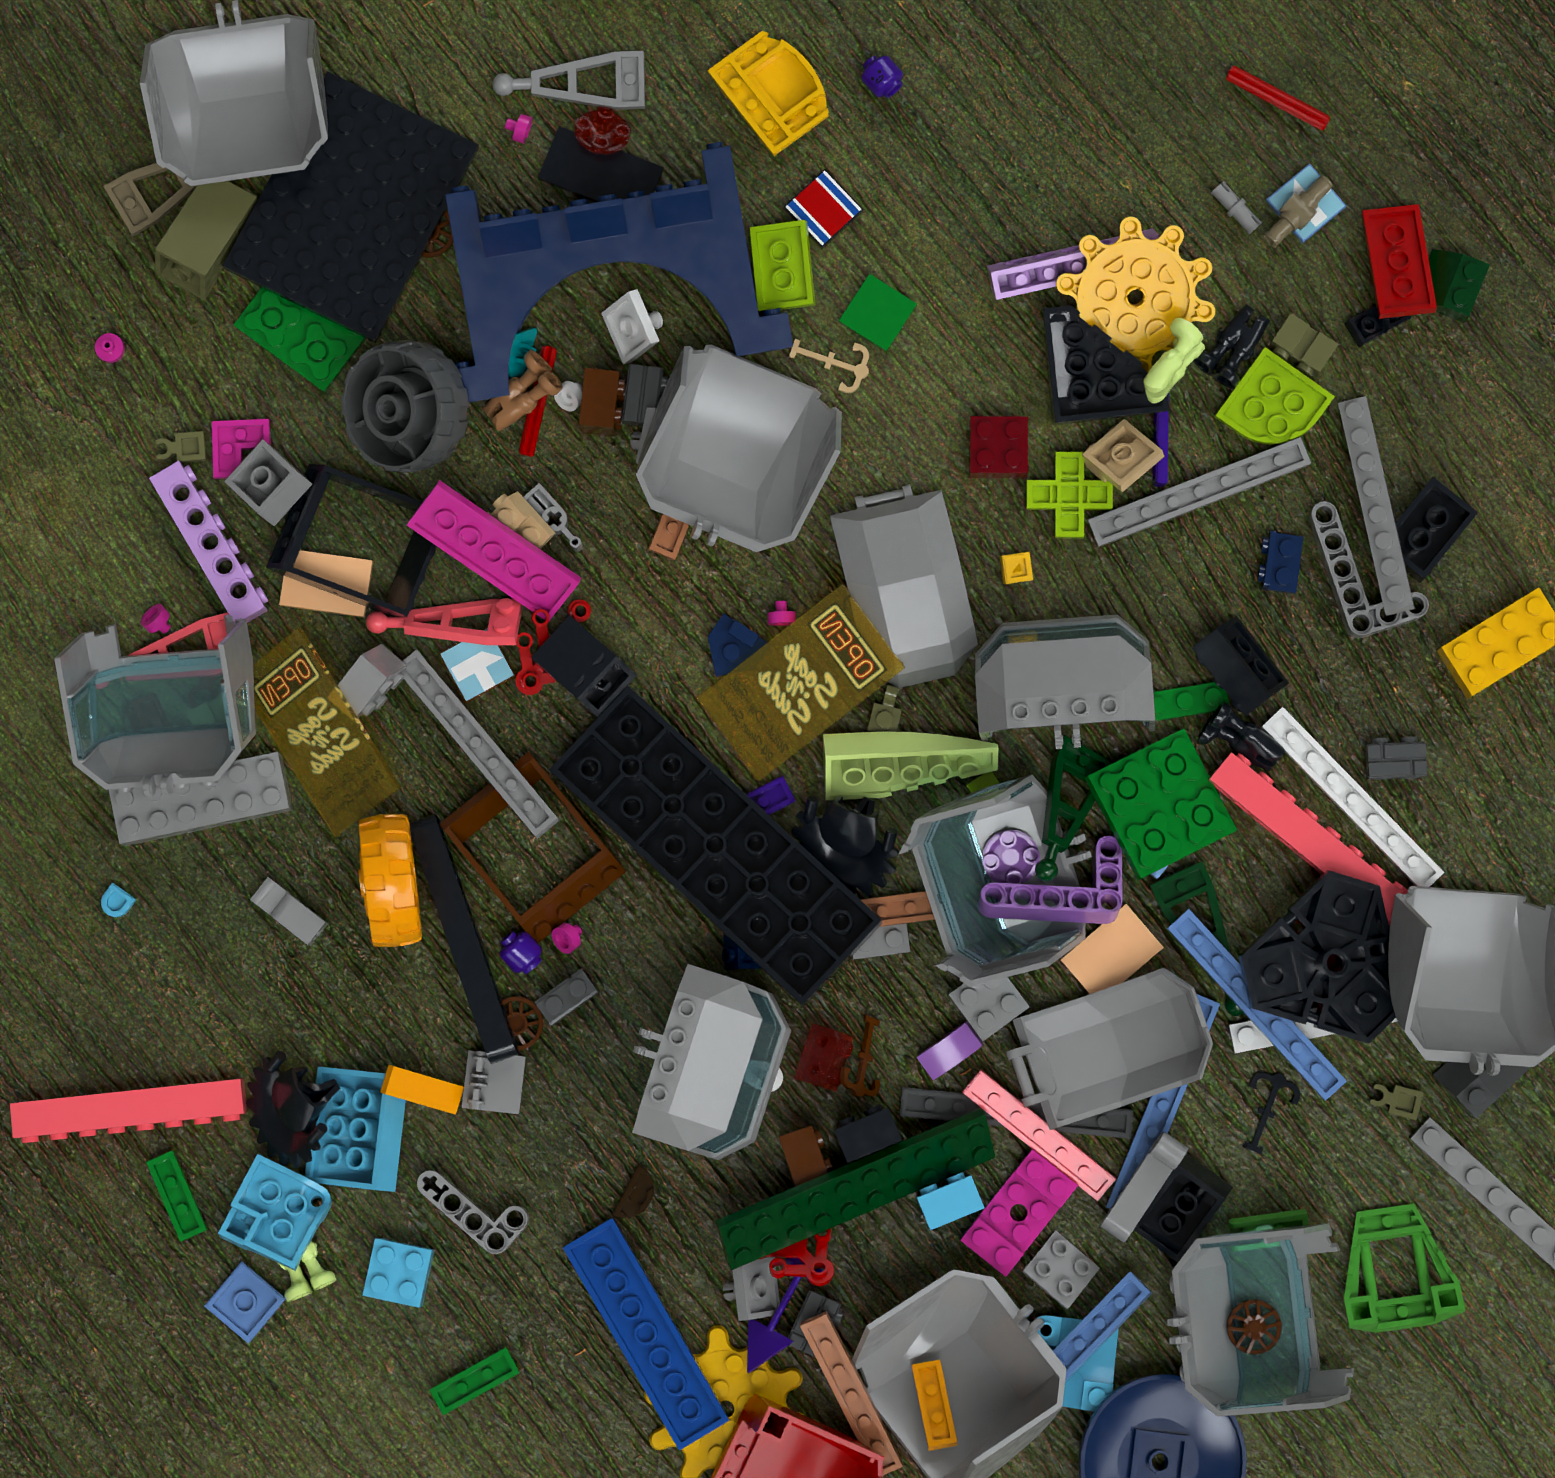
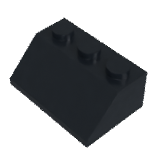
(1240, 666)

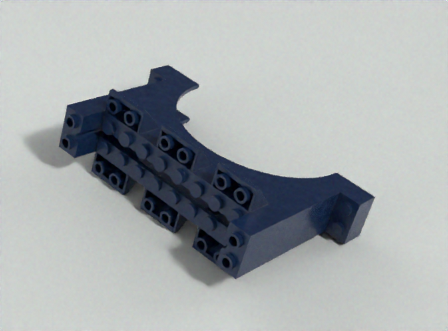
(684, 230)

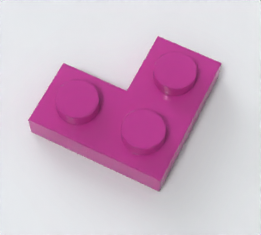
(230, 440)

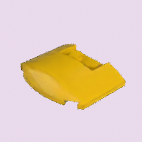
(772, 90)

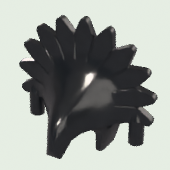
(848, 843)
(288, 1110)

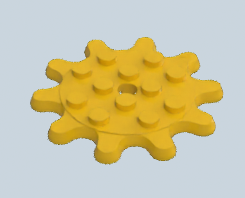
(1144, 265)
(728, 1376)

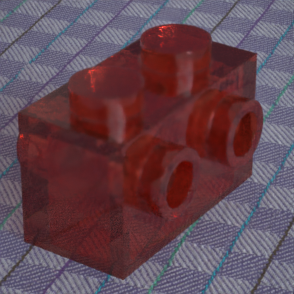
(823, 1057)

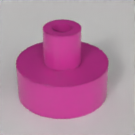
(520, 128)
(114, 352)
(781, 616)
(156, 619)
(567, 937)

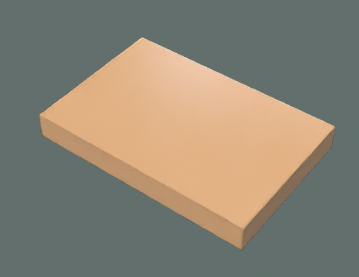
(342, 570)
(1112, 952)

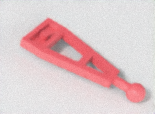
(502, 626)
(213, 629)

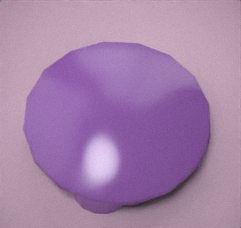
(1010, 857)

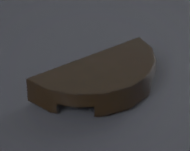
(636, 1195)

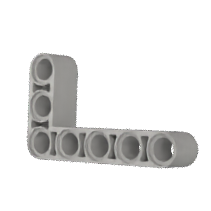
(1352, 581)

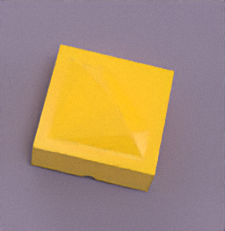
(1016, 567)

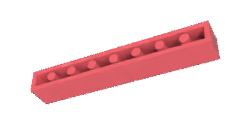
(1297, 827)
(128, 1108)

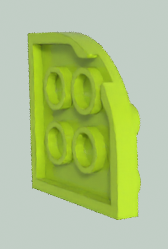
(1274, 402)

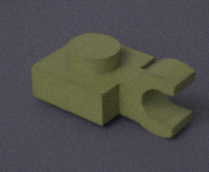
(885, 717)

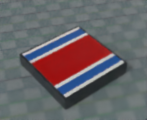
(824, 207)

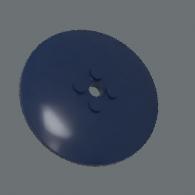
(1164, 1418)

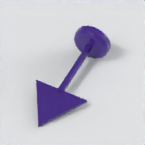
(762, 1339)

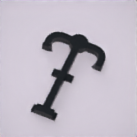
(1277, 1081)

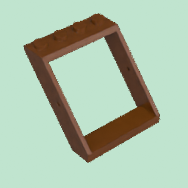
(568, 895)

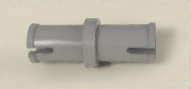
(1236, 207)

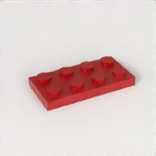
(1398, 261)

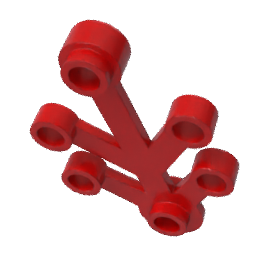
(542, 634)
(800, 1251)

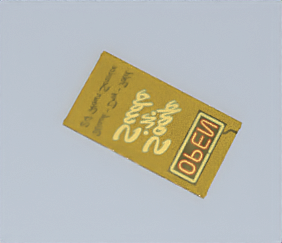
(801, 682)
(320, 733)

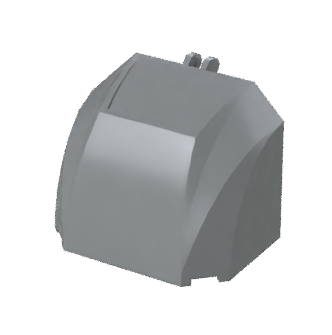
(235, 97)
(737, 449)
(1474, 976)
(994, 1365)

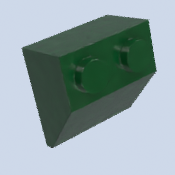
(1456, 282)

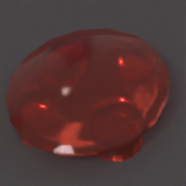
(602, 131)

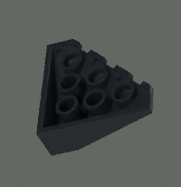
(1090, 374)

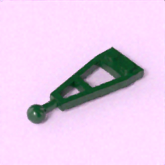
(1080, 763)
(1184, 886)

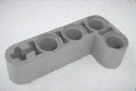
(1143, 1186)
(468, 1207)

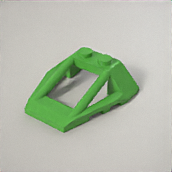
(1428, 1308)

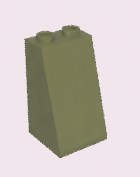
(203, 236)

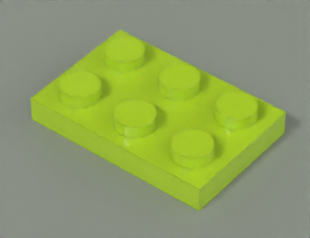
(782, 266)

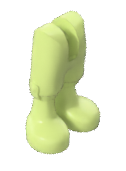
(1173, 363)
(318, 1276)

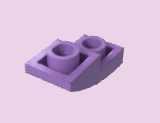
(949, 1050)

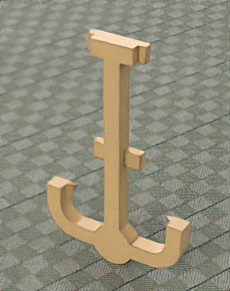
(860, 371)

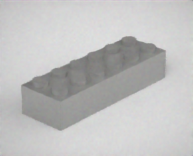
(245, 792)

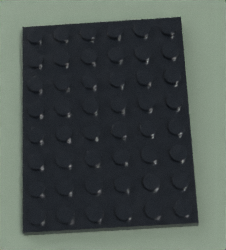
(357, 215)

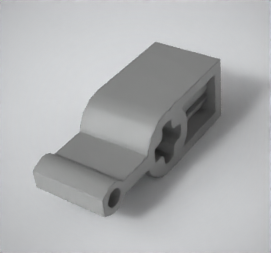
(552, 508)
(289, 911)

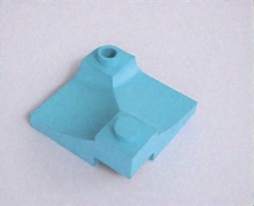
(275, 1213)
(1095, 1377)

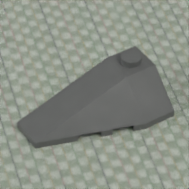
(1473, 1091)

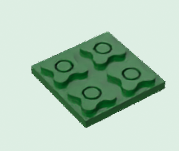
(299, 338)
(1160, 804)

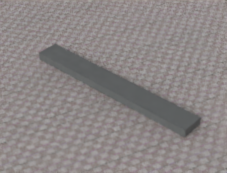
(951, 1105)

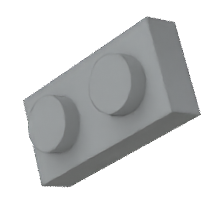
(885, 941)

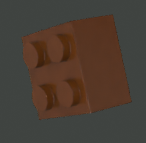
(600, 402)
(804, 1155)

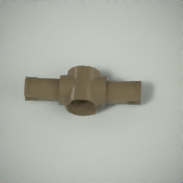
(1298, 211)

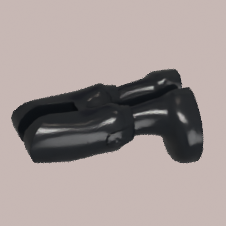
(1235, 336)
(1246, 740)

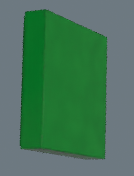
(877, 313)

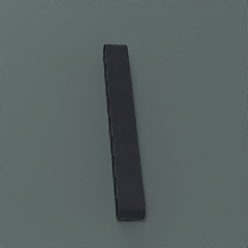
(463, 939)

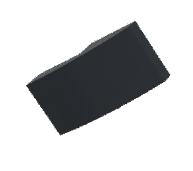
(1369, 327)

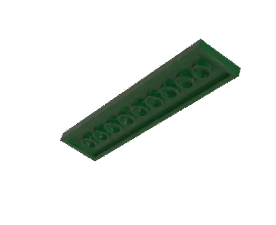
(855, 1189)

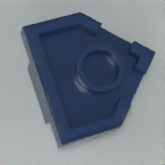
(732, 644)

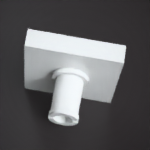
(632, 326)

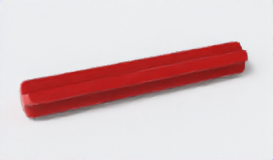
(1278, 97)
(534, 419)

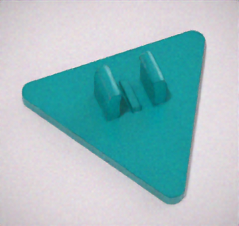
(522, 343)

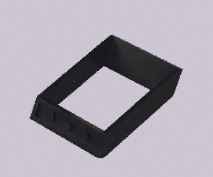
(295, 528)

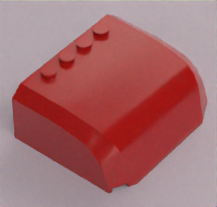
(786, 1444)

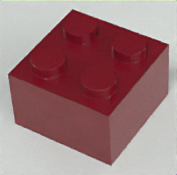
(998, 447)

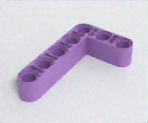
(1062, 895)

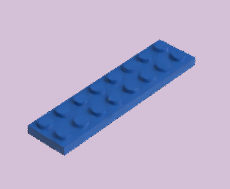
(646, 1334)

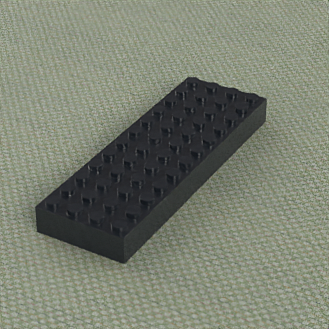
(716, 846)

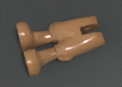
(511, 408)

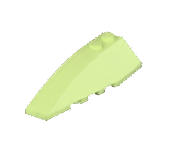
(893, 761)

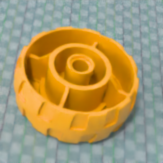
(389, 880)

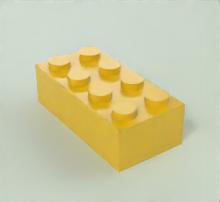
(1501, 643)

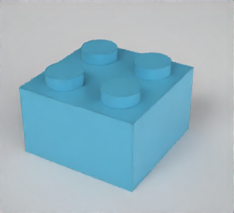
(949, 1201)
(398, 1272)

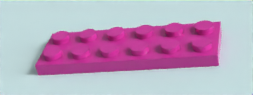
(493, 550)

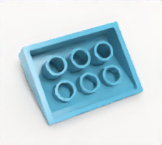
(361, 1134)

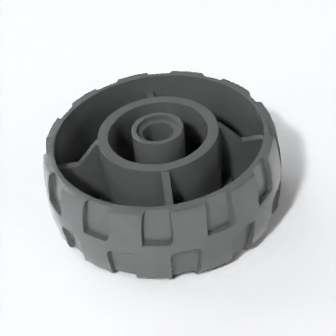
(405, 406)

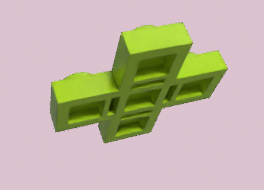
(1069, 495)

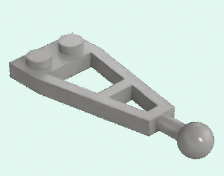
(629, 81)

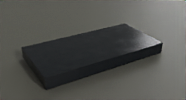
(594, 174)

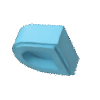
(116, 901)

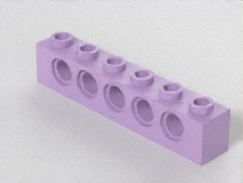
(1041, 270)
(167, 484)

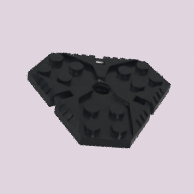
(1290, 969)

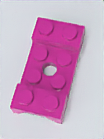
(1036, 1187)

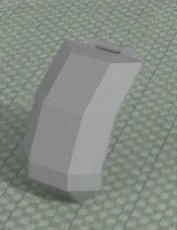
(908, 580)
(1112, 1047)

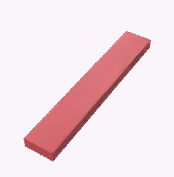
(1036, 1134)

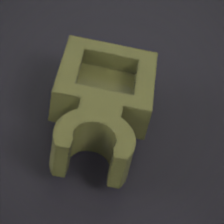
(188, 447)
(1401, 1101)

